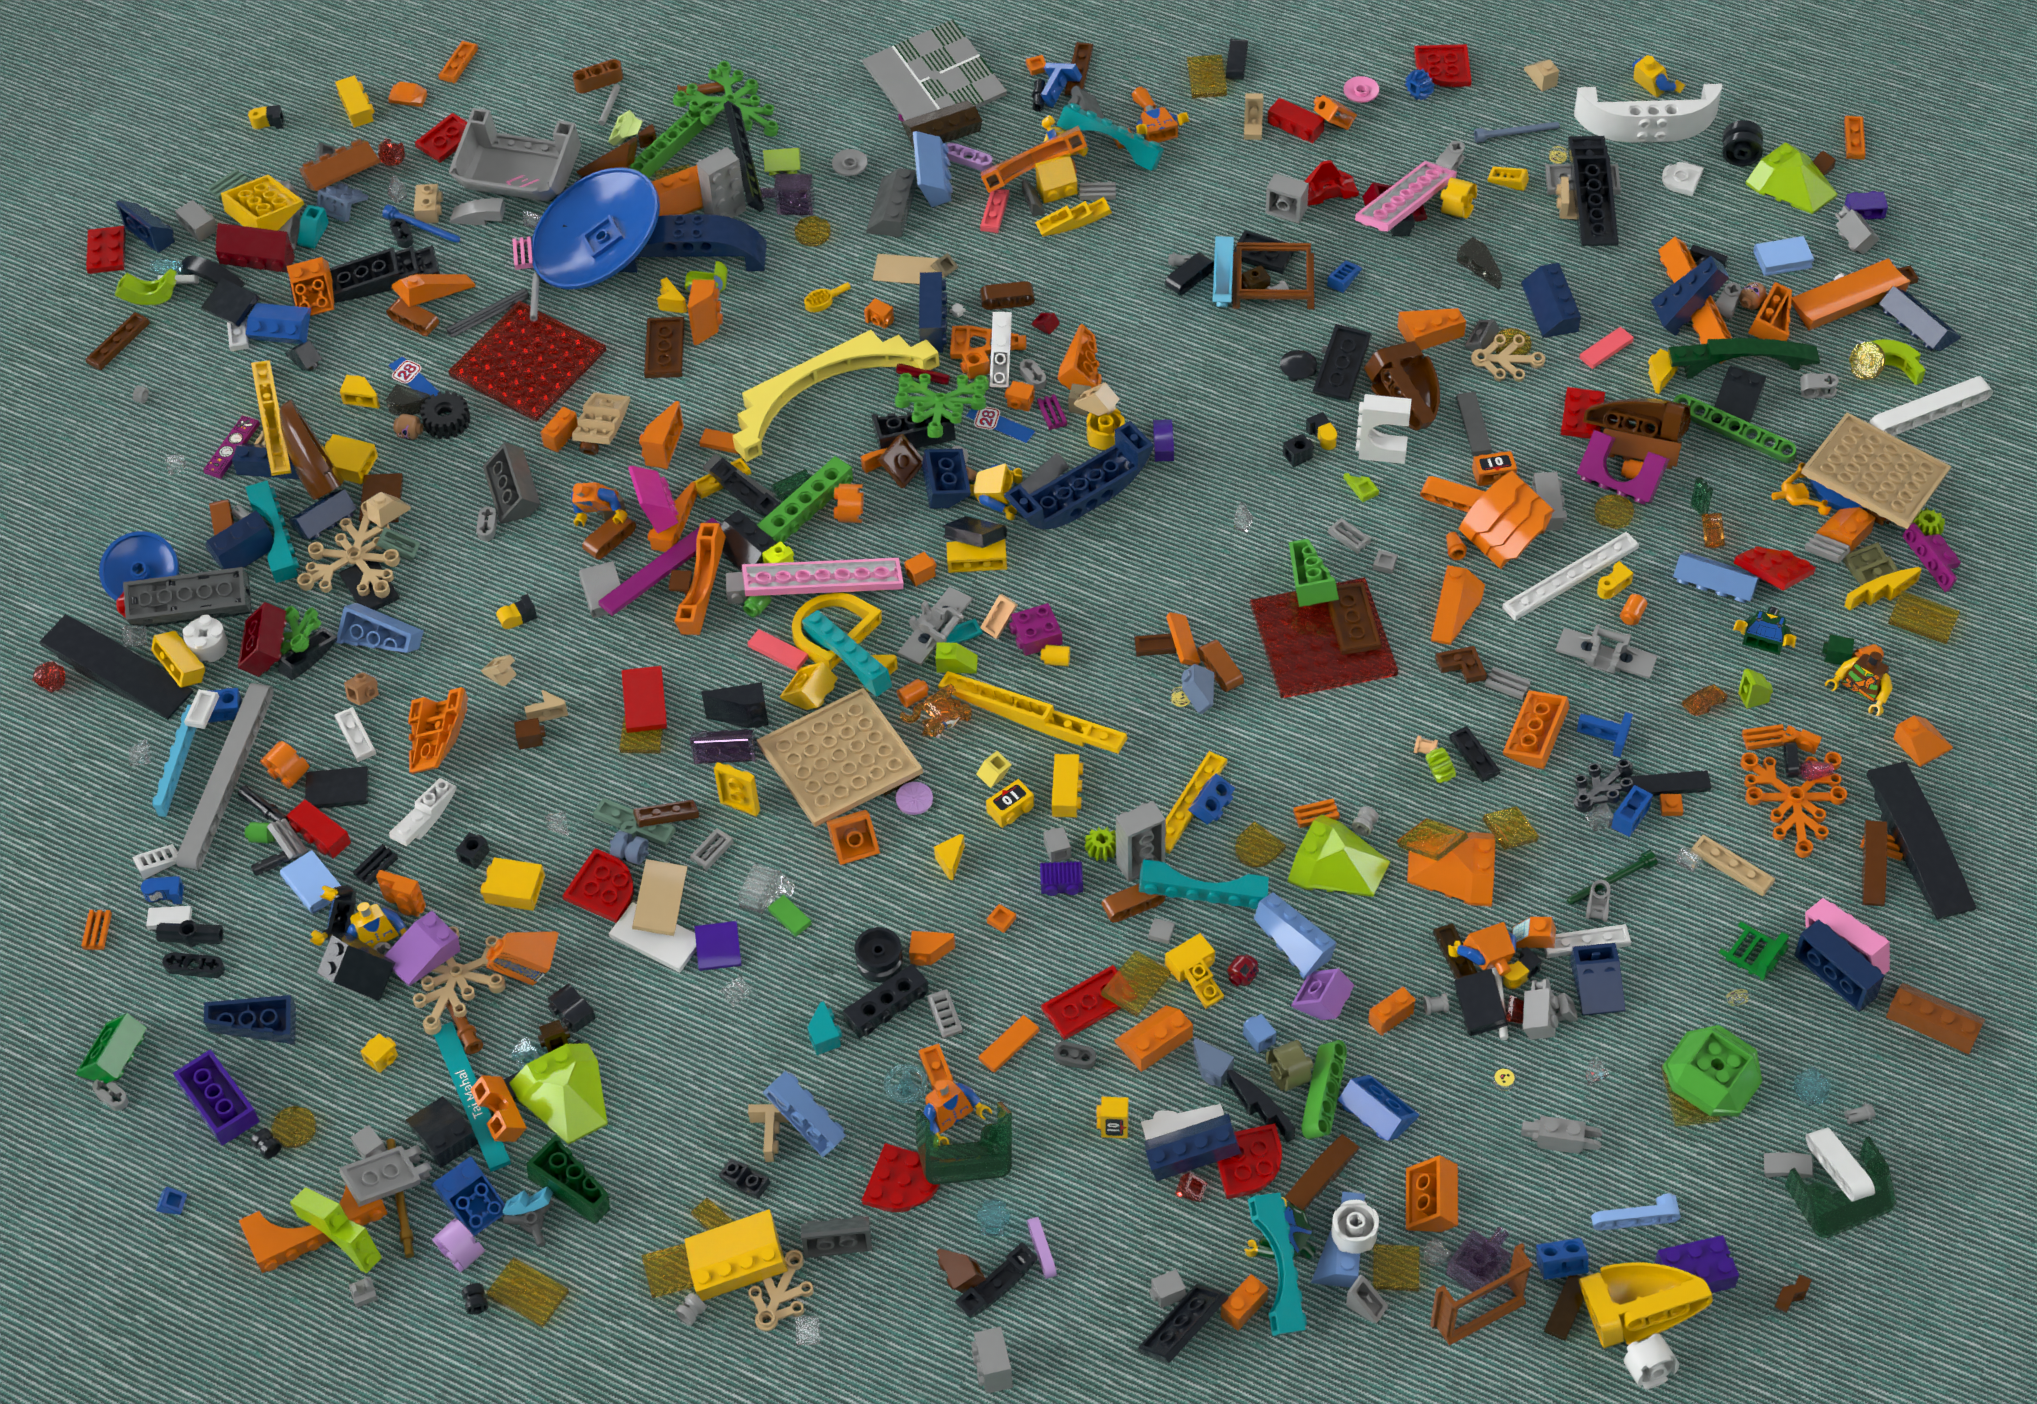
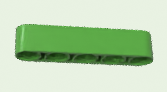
(1324, 1089)

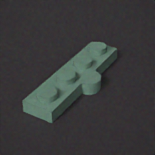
(624, 819)

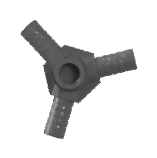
(531, 1222)

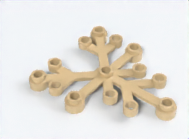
(354, 555)
(447, 993)

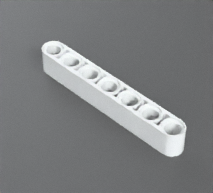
(1933, 406)

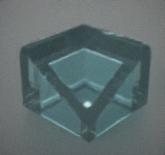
(524, 1052)

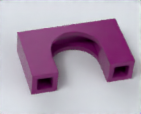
(1594, 468)

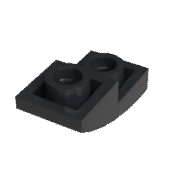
(743, 1179)

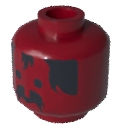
(1243, 970)

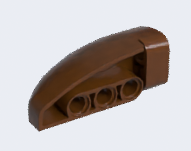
(1407, 374)
(1669, 417)
(307, 458)

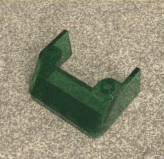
(966, 1161)
(1836, 1213)

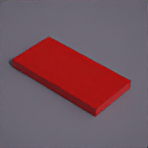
(644, 699)
(1081, 1005)

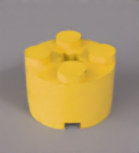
(1458, 198)
(1102, 429)

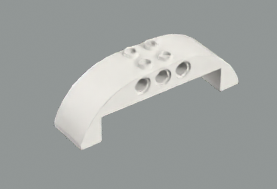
(1647, 119)

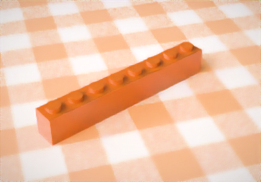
(1707, 320)

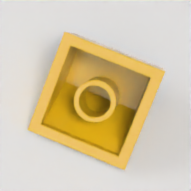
(1056, 178)
(810, 686)

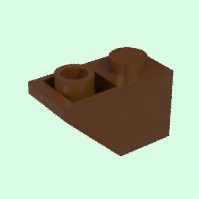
(961, 1270)

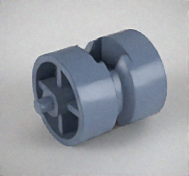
(626, 846)

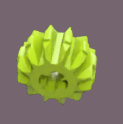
(1930, 522)
(1440, 765)
(1101, 844)

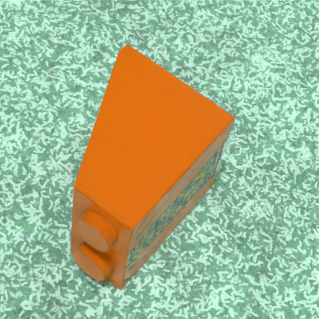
(523, 955)

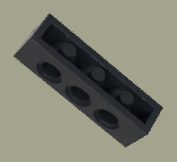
(873, 1002)

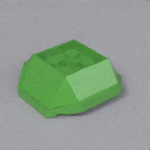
(1713, 1090)

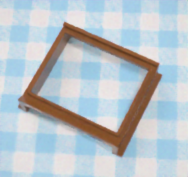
(1239, 293)
(1446, 1309)

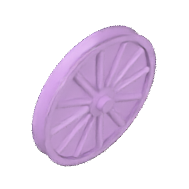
(914, 798)

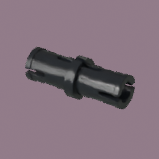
(1038, 102)

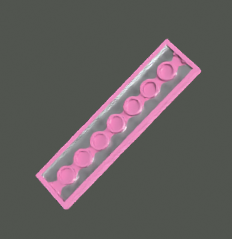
(1405, 196)
(822, 576)

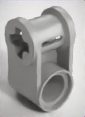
(1452, 156)
(1728, 300)
(1817, 386)
(1598, 903)

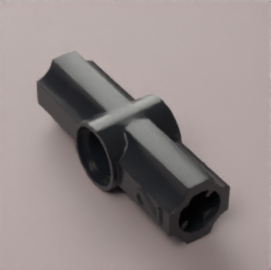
(198, 933)

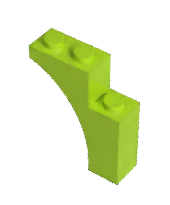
(333, 1222)

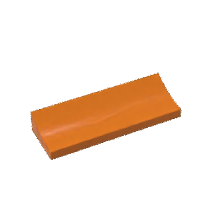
(1848, 294)

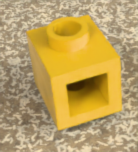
(379, 1052)

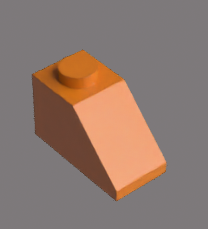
(929, 947)

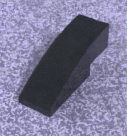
(295, 664)

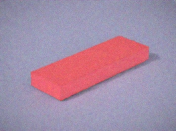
(994, 210)
(1606, 347)
(777, 650)

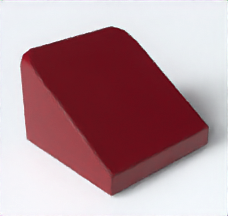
(1046, 322)

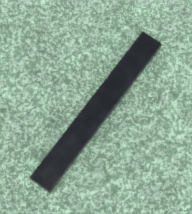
(743, 152)

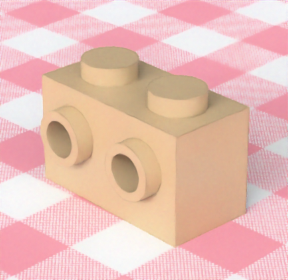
(427, 203)

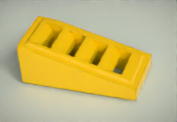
(1514, 179)

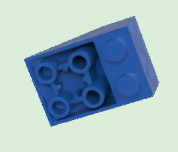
(470, 1196)

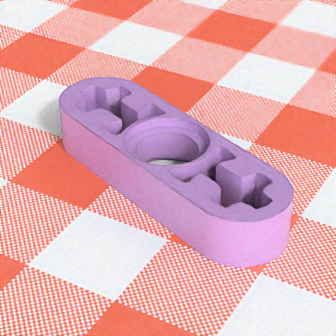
(979, 161)
(1041, 1247)

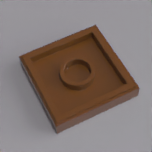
(901, 461)

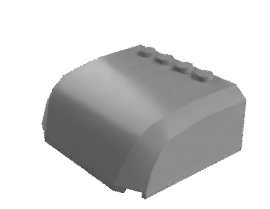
(491, 159)

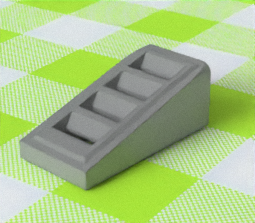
(940, 1001)

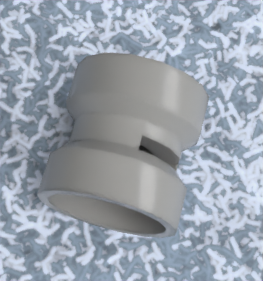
(1365, 820)
(690, 1309)

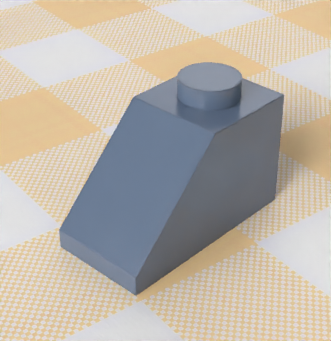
(1199, 687)
(1212, 1063)

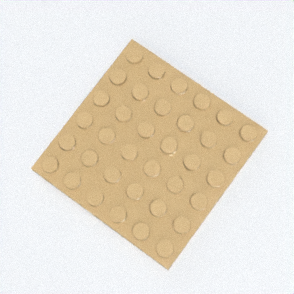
(1876, 470)
(839, 757)

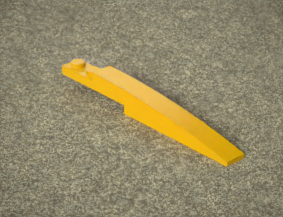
(270, 418)
(1034, 713)

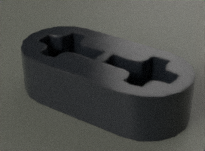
(404, 231)
(1791, 759)

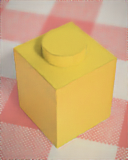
(993, 769)

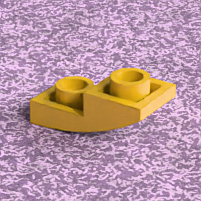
(1203, 984)

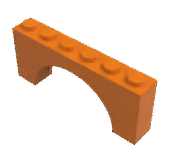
(1011, 168)
(277, 1245)

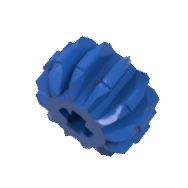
(1419, 84)

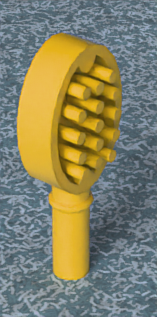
(822, 298)

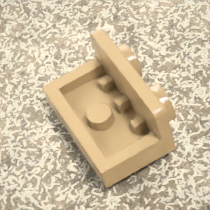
(1565, 201)

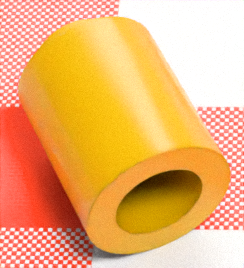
(1056, 655)

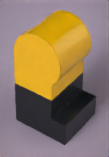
(266, 117)
(1323, 430)
(517, 613)
(1523, 969)

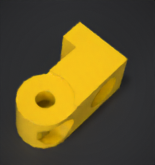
(1615, 582)

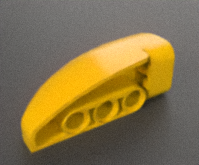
(1641, 1300)

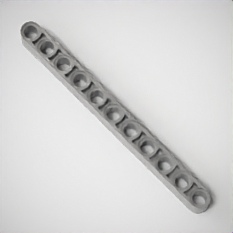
(224, 776)

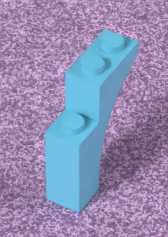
(1223, 271)

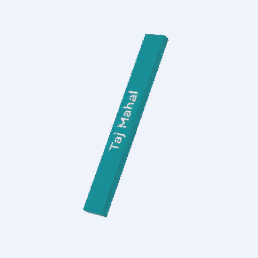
(463, 1080)

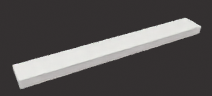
(1570, 576)

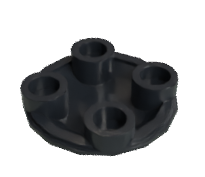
(1298, 365)

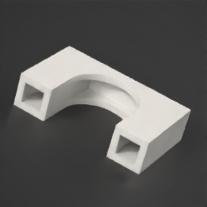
(1378, 411)

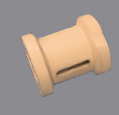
(1424, 745)

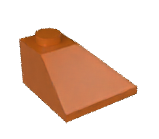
(1921, 740)

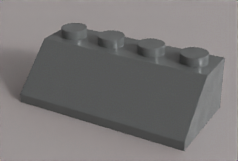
(893, 203)
(511, 483)

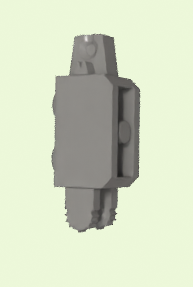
(1562, 1134)

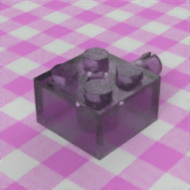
(792, 194)
(1479, 1260)

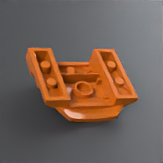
(1506, 519)

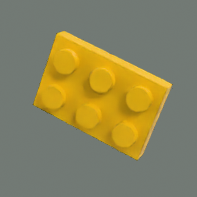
(737, 789)

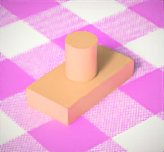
(998, 616)

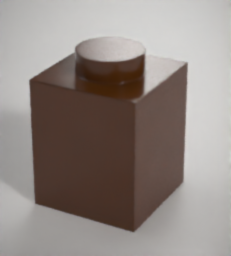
(529, 733)

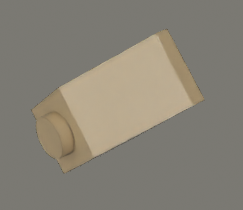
(1543, 74)
(1098, 400)
(385, 508)

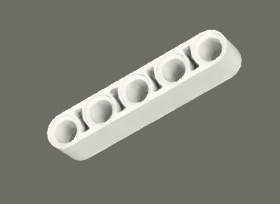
(1840, 1164)

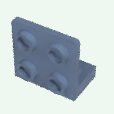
(338, 200)

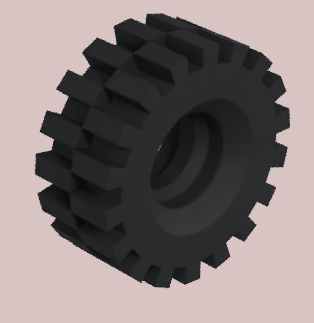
(448, 424)

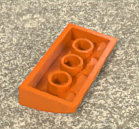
(1536, 728)

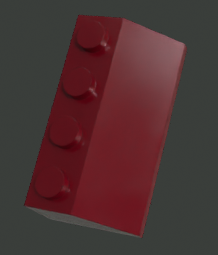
(253, 247)

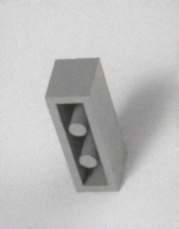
(1549, 489)

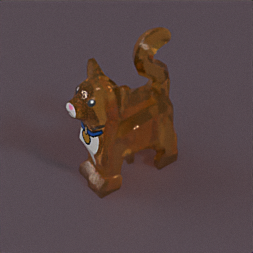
(940, 709)

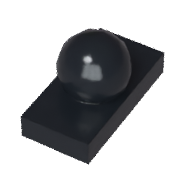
(1701, 254)

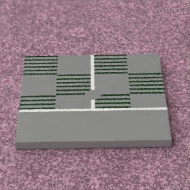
(934, 72)

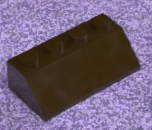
(947, 123)

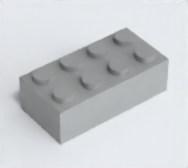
(721, 184)
(1139, 837)

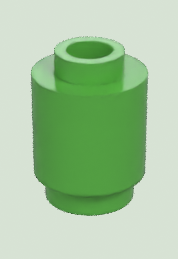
(756, 604)
(259, 833)

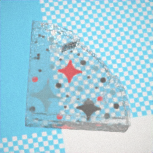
(1596, 1071)

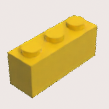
(355, 101)
(970, 558)
(178, 659)
(1066, 785)

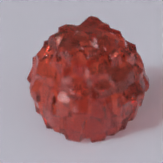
(390, 153)
(49, 676)

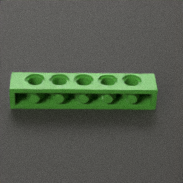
(806, 500)

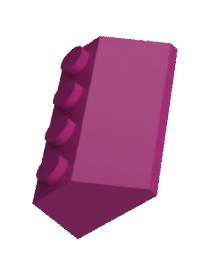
(654, 497)

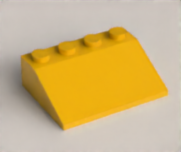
(261, 203)
(735, 1255)

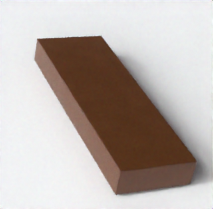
(666, 813)

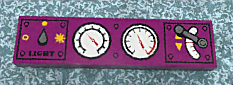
(223, 456)

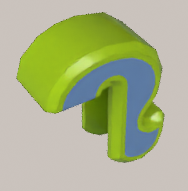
(720, 276)

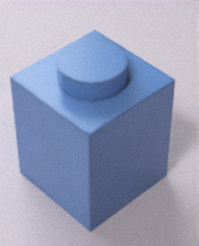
(1259, 1033)

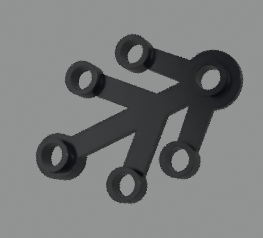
(1585, 801)

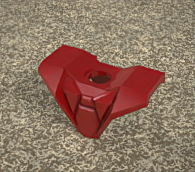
(1336, 182)

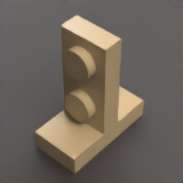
(1253, 116)
(772, 1118)

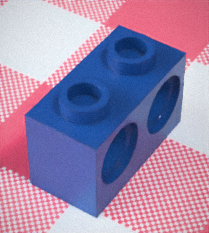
(227, 705)
(1209, 797)
(1631, 811)
(1562, 1258)

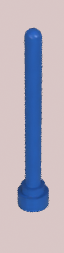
(390, 212)

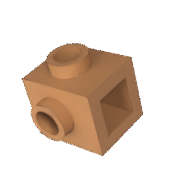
(361, 688)

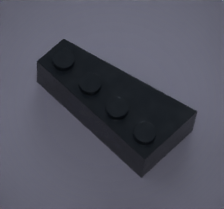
(888, 428)

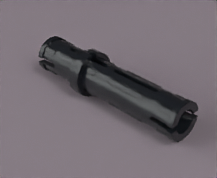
(269, 810)

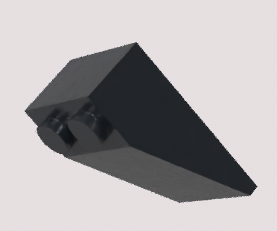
(1740, 394)
(737, 705)
(356, 966)
(442, 1131)

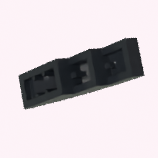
(1257, 1101)

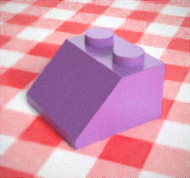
(1323, 994)

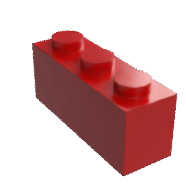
(1296, 120)
(318, 829)

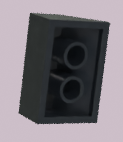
(744, 540)

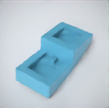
(524, 1203)

